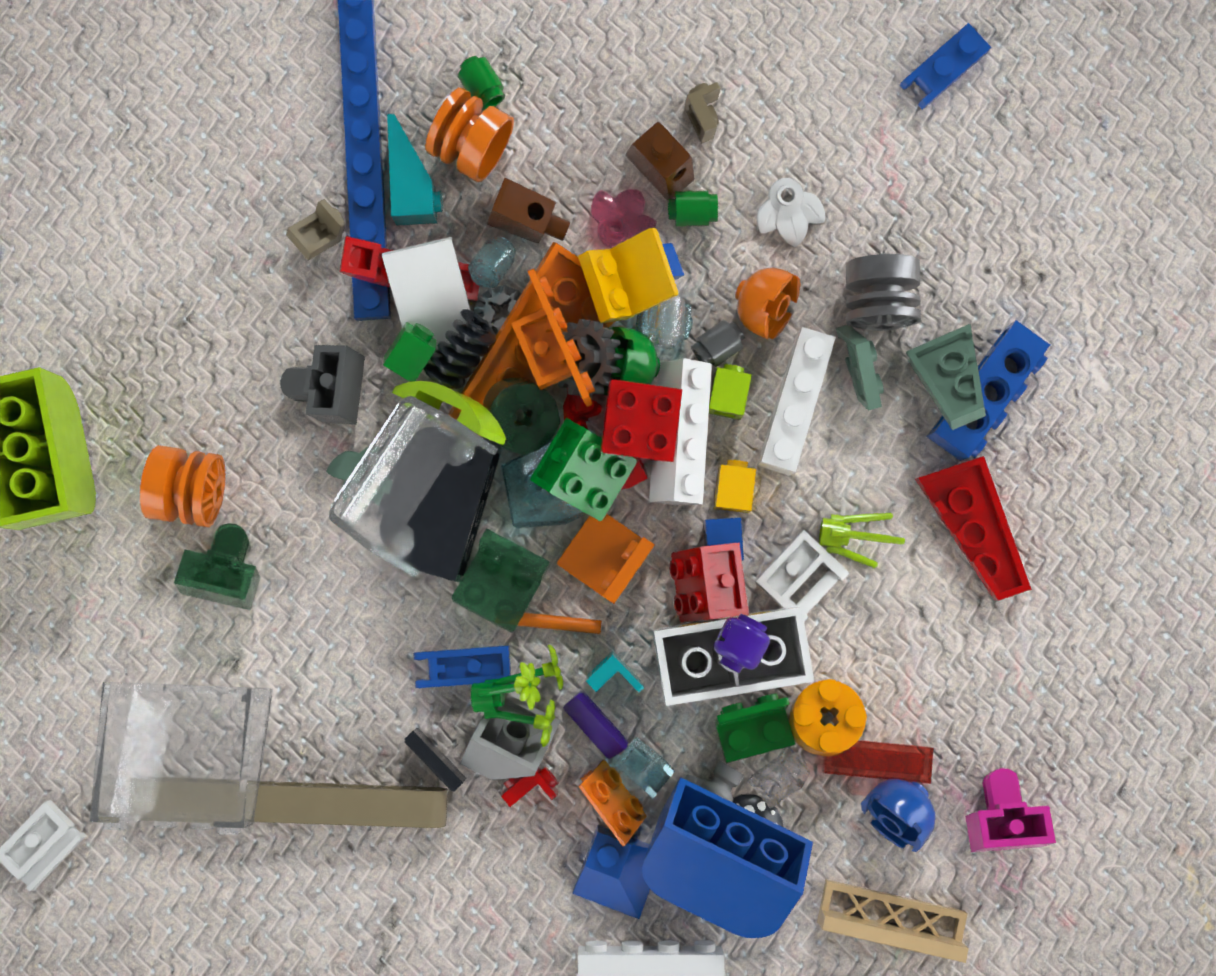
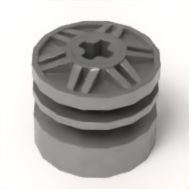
(882, 285)

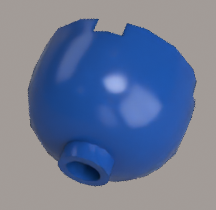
(901, 812)

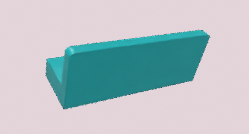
(607, 669)

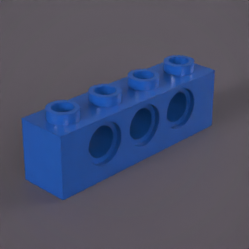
(1028, 353)

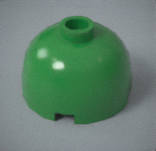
(639, 357)

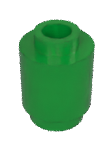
(481, 81)
(693, 208)

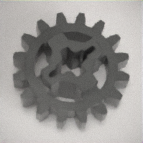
(596, 353)

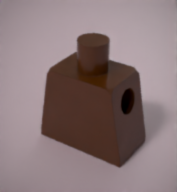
(660, 159)
(513, 209)

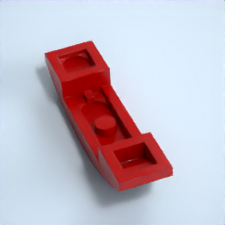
(365, 262)

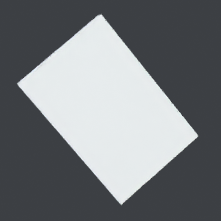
(427, 286)

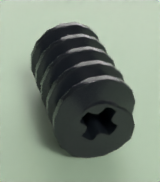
(462, 353)

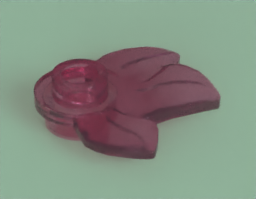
(621, 213)

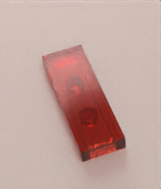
(883, 761)

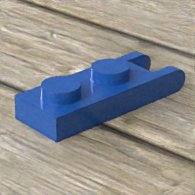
(947, 64)
(464, 666)

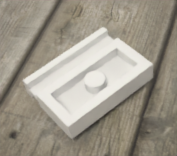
(40, 845)

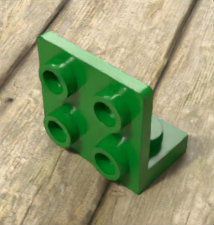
(580, 472)
(755, 728)

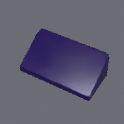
(596, 725)

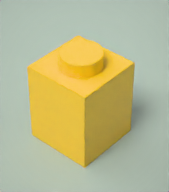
(735, 487)

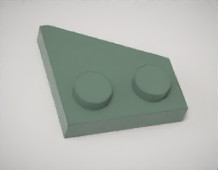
(861, 368)

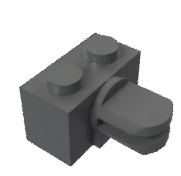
(328, 385)

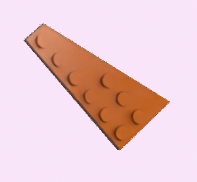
(505, 355)

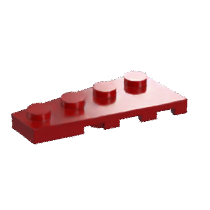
(975, 518)

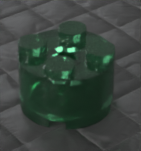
(539, 409)

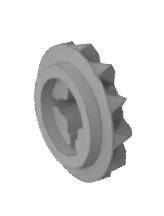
(497, 296)

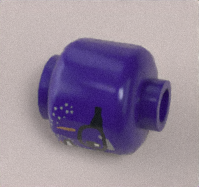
(742, 643)

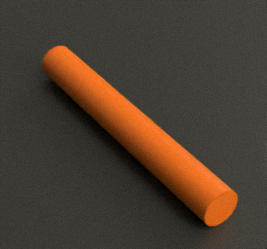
(561, 623)

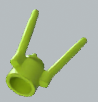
(835, 533)

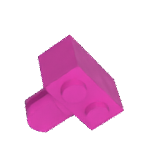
(1008, 820)

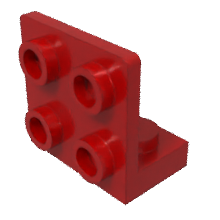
(641, 420)
(709, 582)

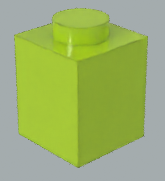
(729, 392)

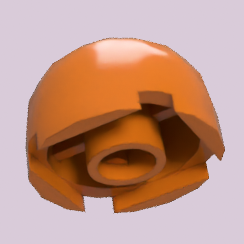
(766, 299)

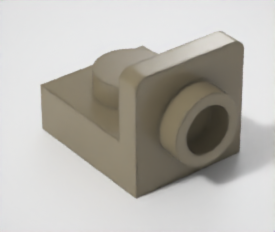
(702, 116)

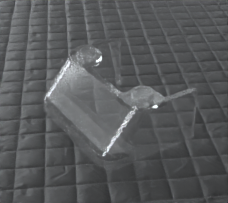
(398, 475)

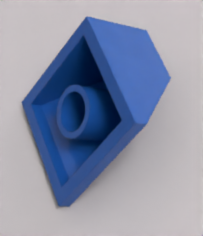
(614, 873)

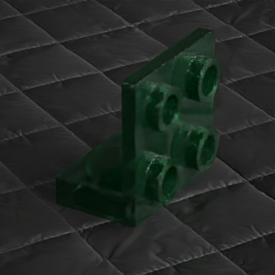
(500, 581)

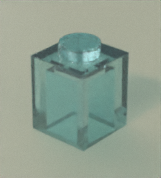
(644, 767)

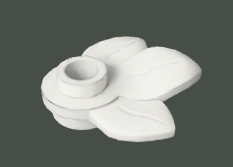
(790, 217)

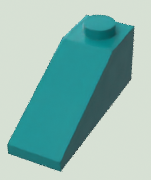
(411, 188)

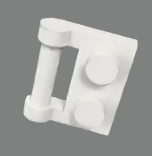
(795, 567)

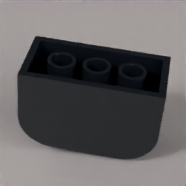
(451, 516)

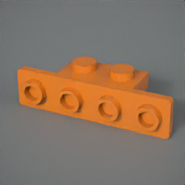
(545, 345)

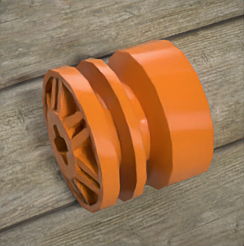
(469, 134)
(182, 486)

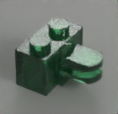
(221, 572)

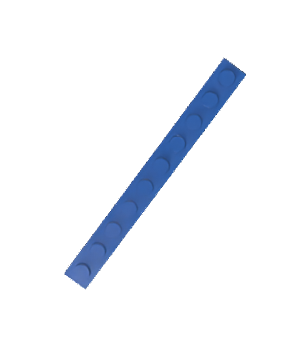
(363, 145)

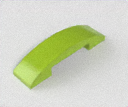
(472, 413)

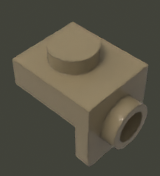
(317, 231)

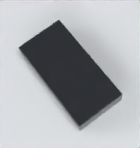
(435, 759)

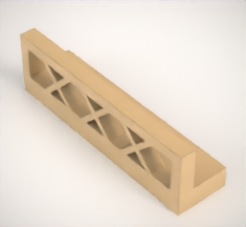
(890, 934)

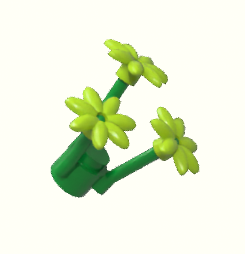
(490, 695)

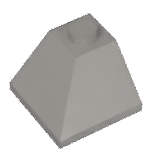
(507, 747)

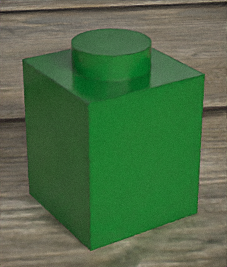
(410, 351)

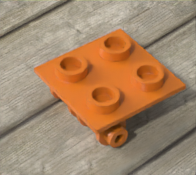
(612, 801)

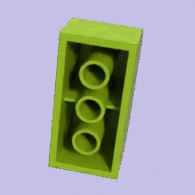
(42, 452)

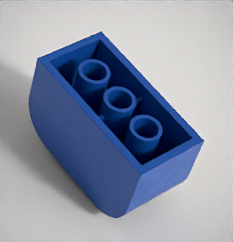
(725, 862)

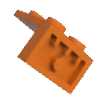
(605, 556)

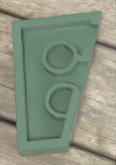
(951, 375)

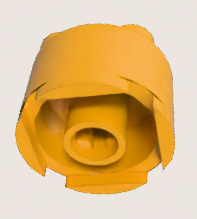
(827, 697)

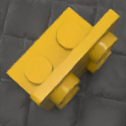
(628, 277)

